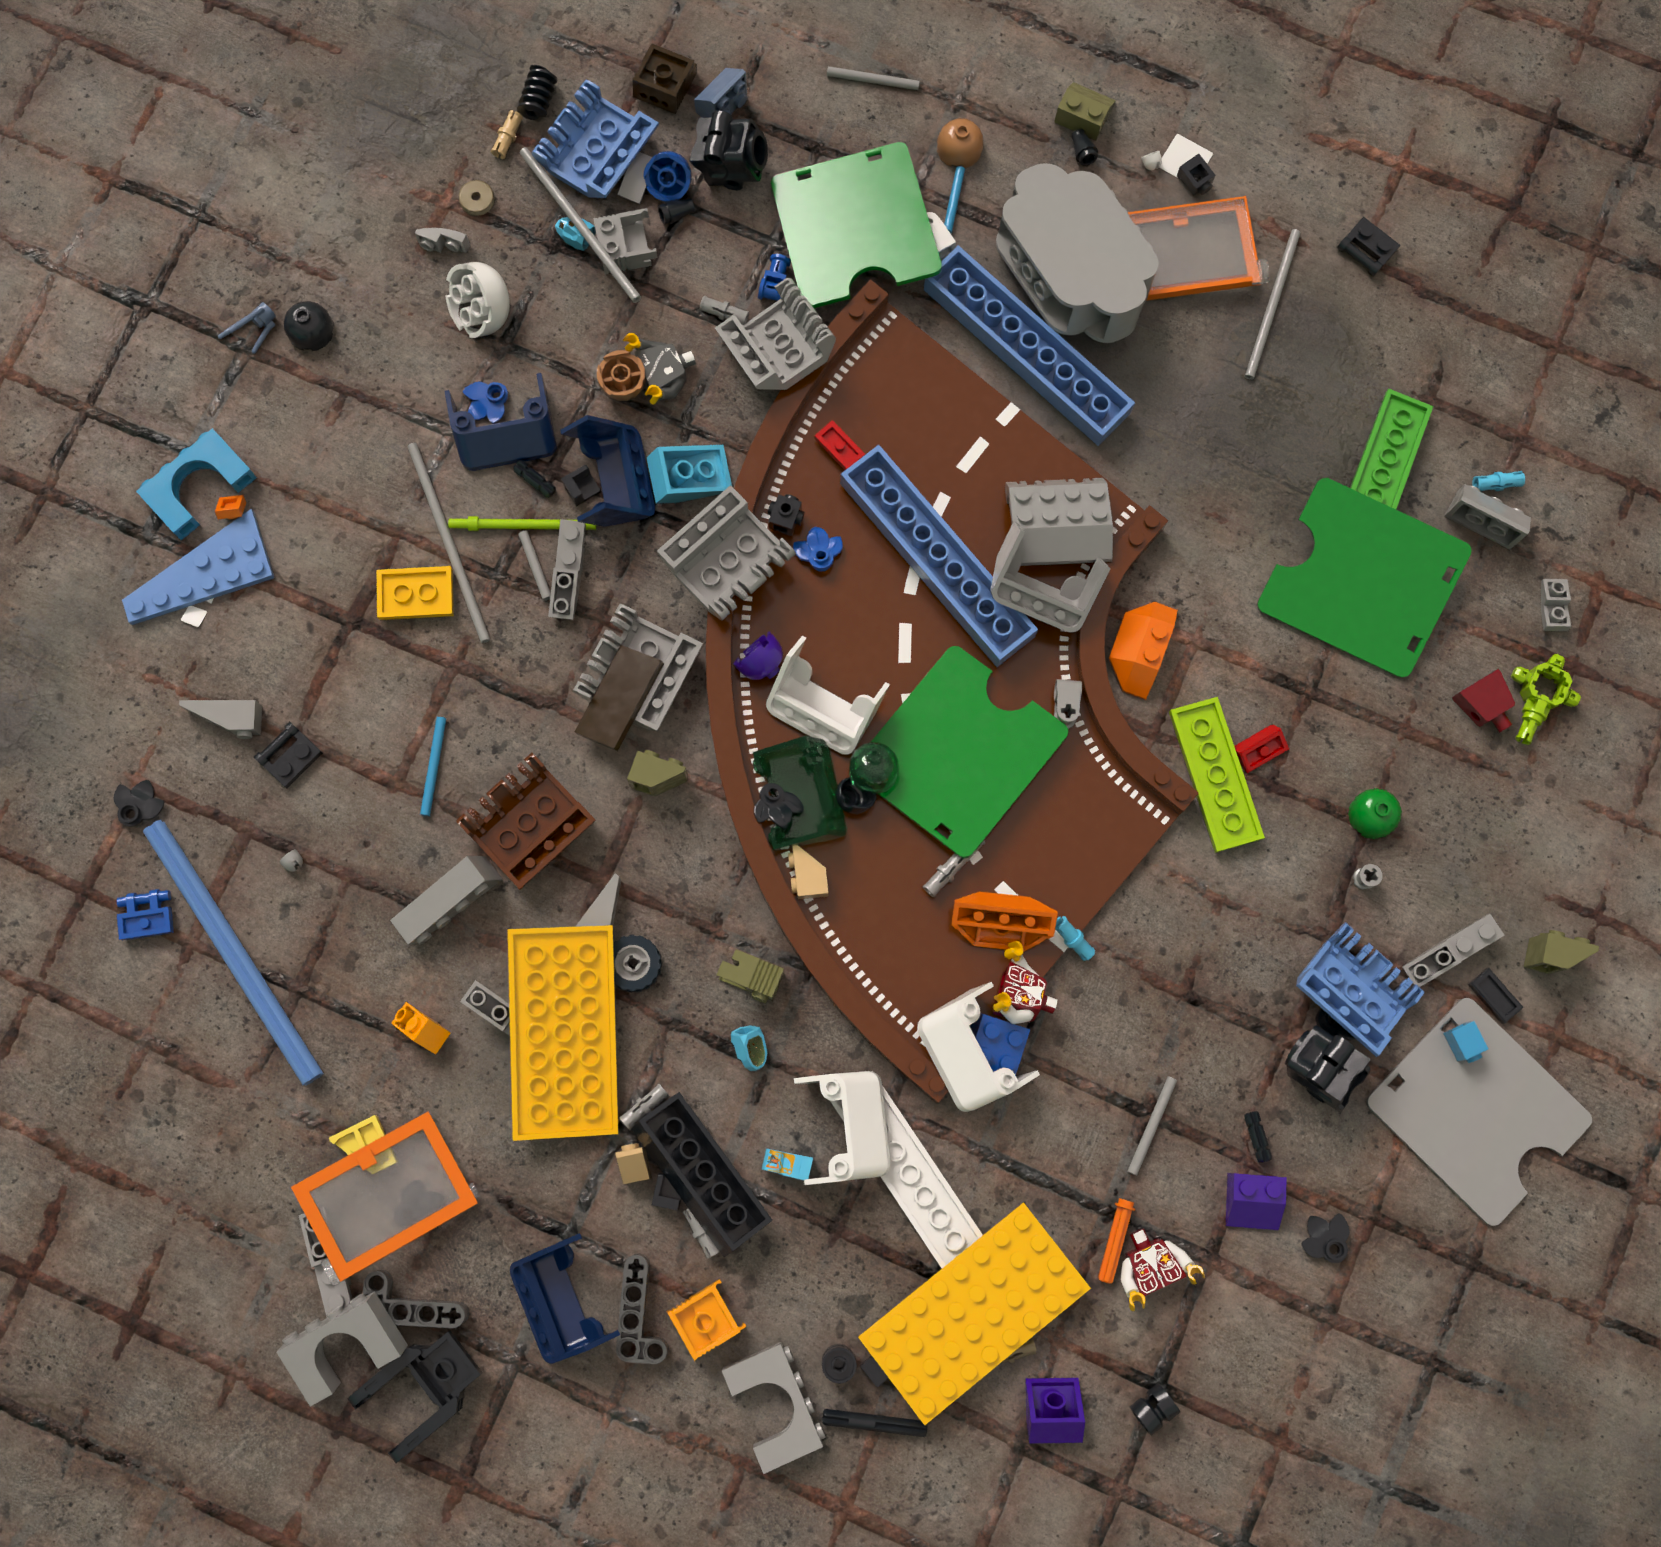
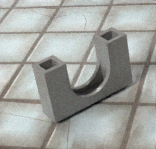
(364, 1320)
(801, 1434)

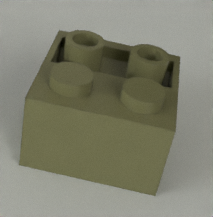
(655, 775)
(1555, 952)

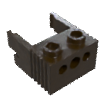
(663, 78)

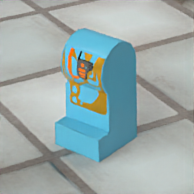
(787, 1164)

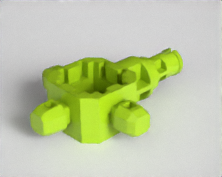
(1538, 706)

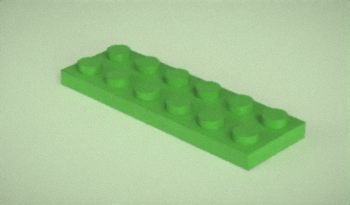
(1391, 448)

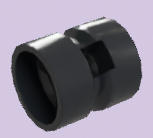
(838, 1363)
(1154, 1409)

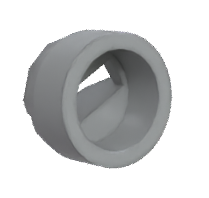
(291, 859)

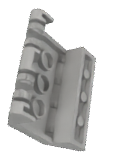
(780, 341)
(1062, 521)
(724, 553)
(645, 637)

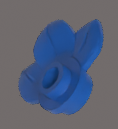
(483, 403)
(816, 546)

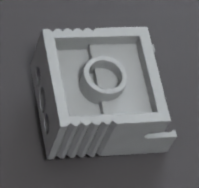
(625, 239)

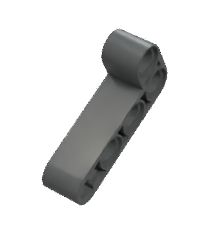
(415, 1306)
(638, 1308)

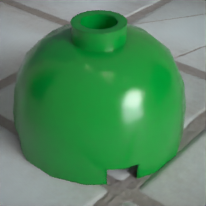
(1375, 813)

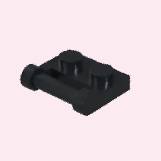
(1373, 242)
(294, 760)

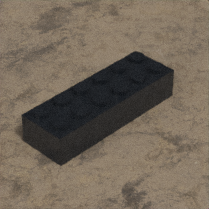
(701, 1174)

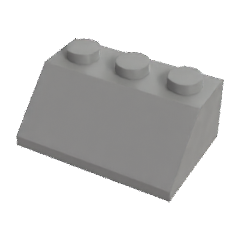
(1488, 516)

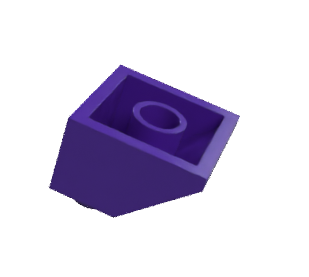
(1255, 1201)
(1054, 1410)

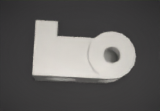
(944, 240)

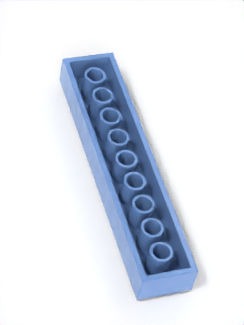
(1029, 346)
(936, 554)

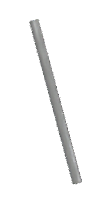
(1272, 304)

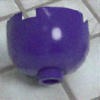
(761, 658)

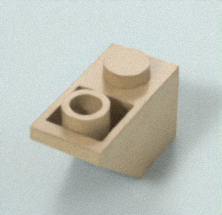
(810, 875)
(633, 1163)

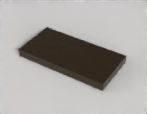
(619, 697)

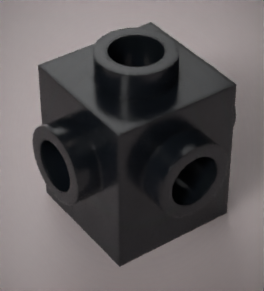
(785, 514)

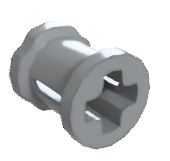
(1375, 876)

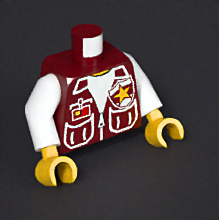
(1021, 990)
(1153, 1267)

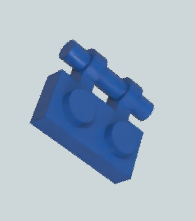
(146, 922)

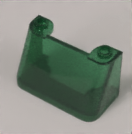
(806, 770)

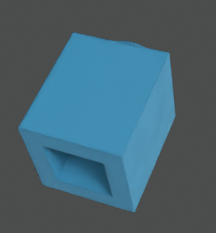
(1466, 1042)

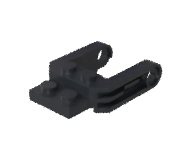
(442, 1373)

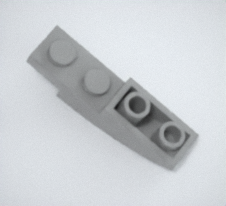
(567, 570)
(1453, 950)
(488, 1006)
(331, 1295)

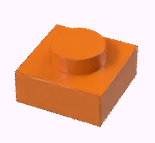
(230, 507)

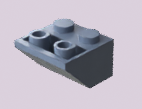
(723, 93)

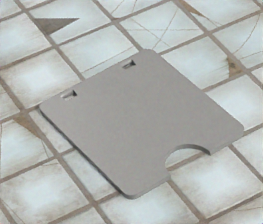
(1477, 1116)

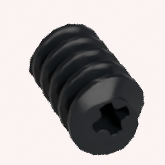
(536, 93)

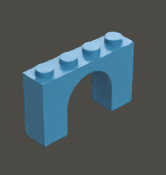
(206, 453)

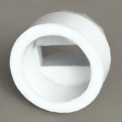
(1152, 161)

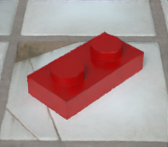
(839, 445)

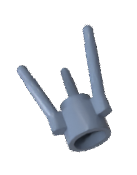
(261, 317)

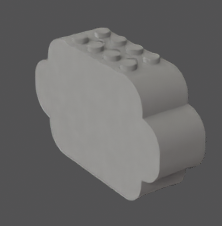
(1076, 252)

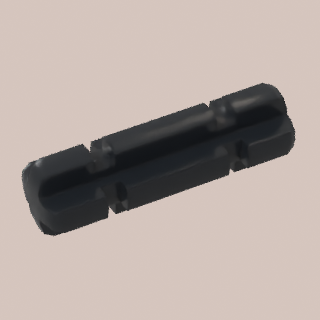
(534, 479)
(1258, 1136)

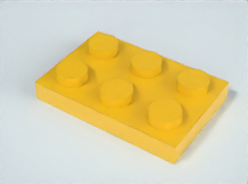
(415, 593)

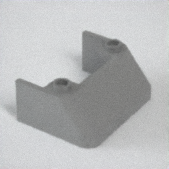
(1059, 608)

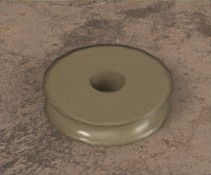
(480, 206)

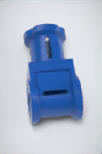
(773, 277)

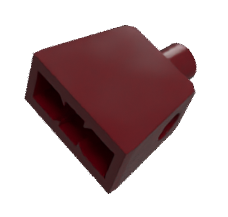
(1487, 701)

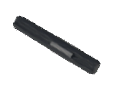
(874, 1423)

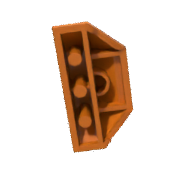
(1141, 647)
(999, 919)

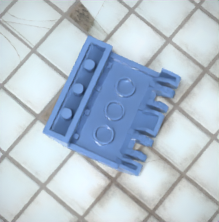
(593, 143)
(1354, 989)

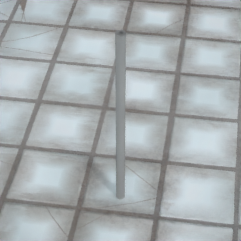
(580, 225)
(448, 543)

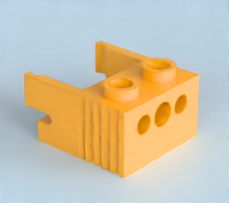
(704, 1321)

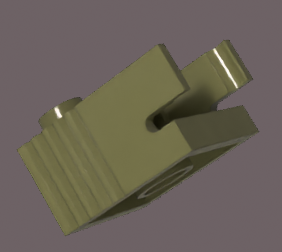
(752, 975)

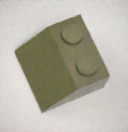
(1084, 110)

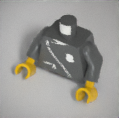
(662, 366)

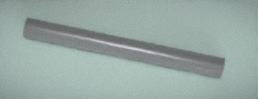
(873, 78)
(1152, 1126)

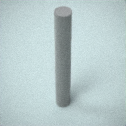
(535, 565)

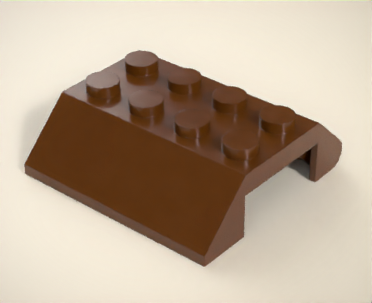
(527, 822)

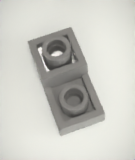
(633, 183)
(437, 238)
(1554, 605)

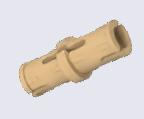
(507, 134)

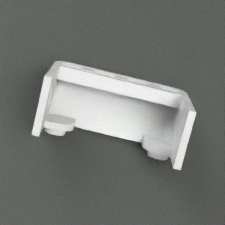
(818, 710)
(960, 1057)
(863, 1122)

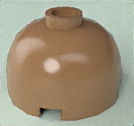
(960, 143)
(621, 375)

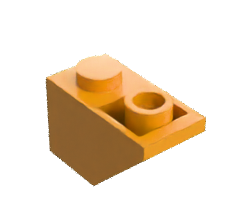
(420, 1028)

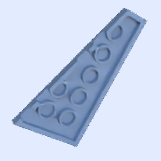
(216, 567)

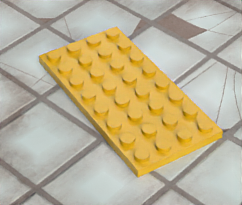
(562, 1032)
(974, 1313)

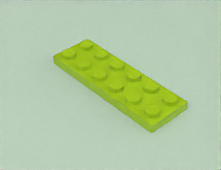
(1216, 774)

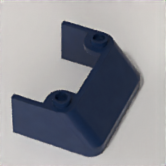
(504, 441)
(620, 469)
(553, 1305)

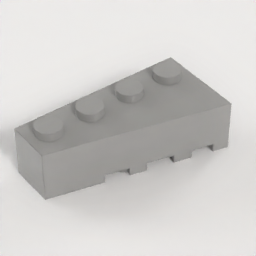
(446, 899)

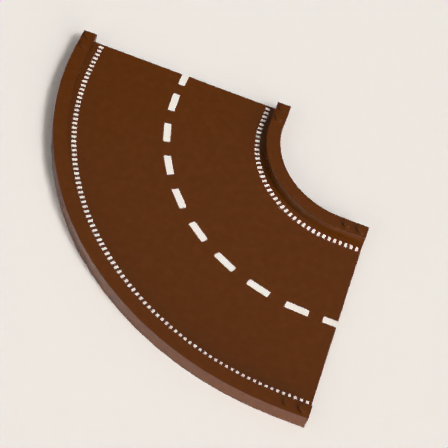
(869, 620)

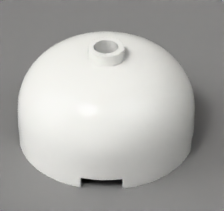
(486, 292)

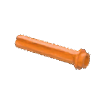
(1115, 1240)

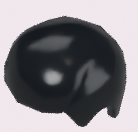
(852, 799)

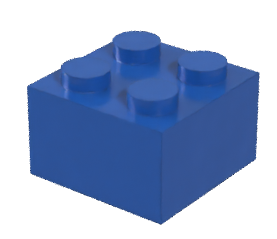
(1000, 1041)

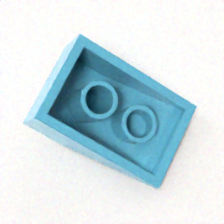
(688, 472)

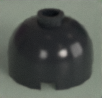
(308, 326)

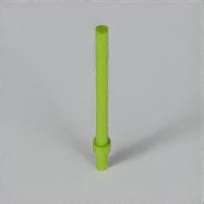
(473, 523)

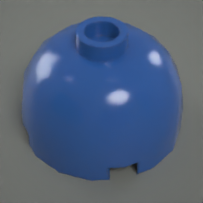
(667, 176)

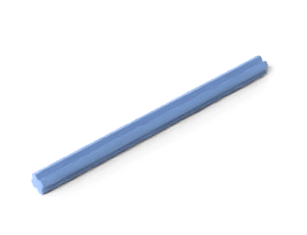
(233, 953)

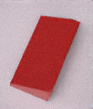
(1261, 748)

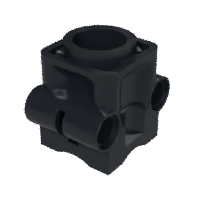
(729, 151)
(1327, 1067)

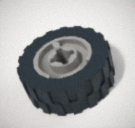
(647, 968)

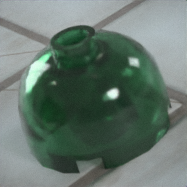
(873, 768)

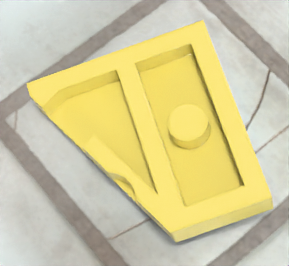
(359, 1135)

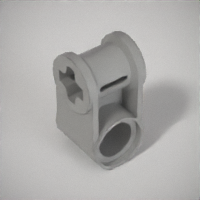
(1067, 699)

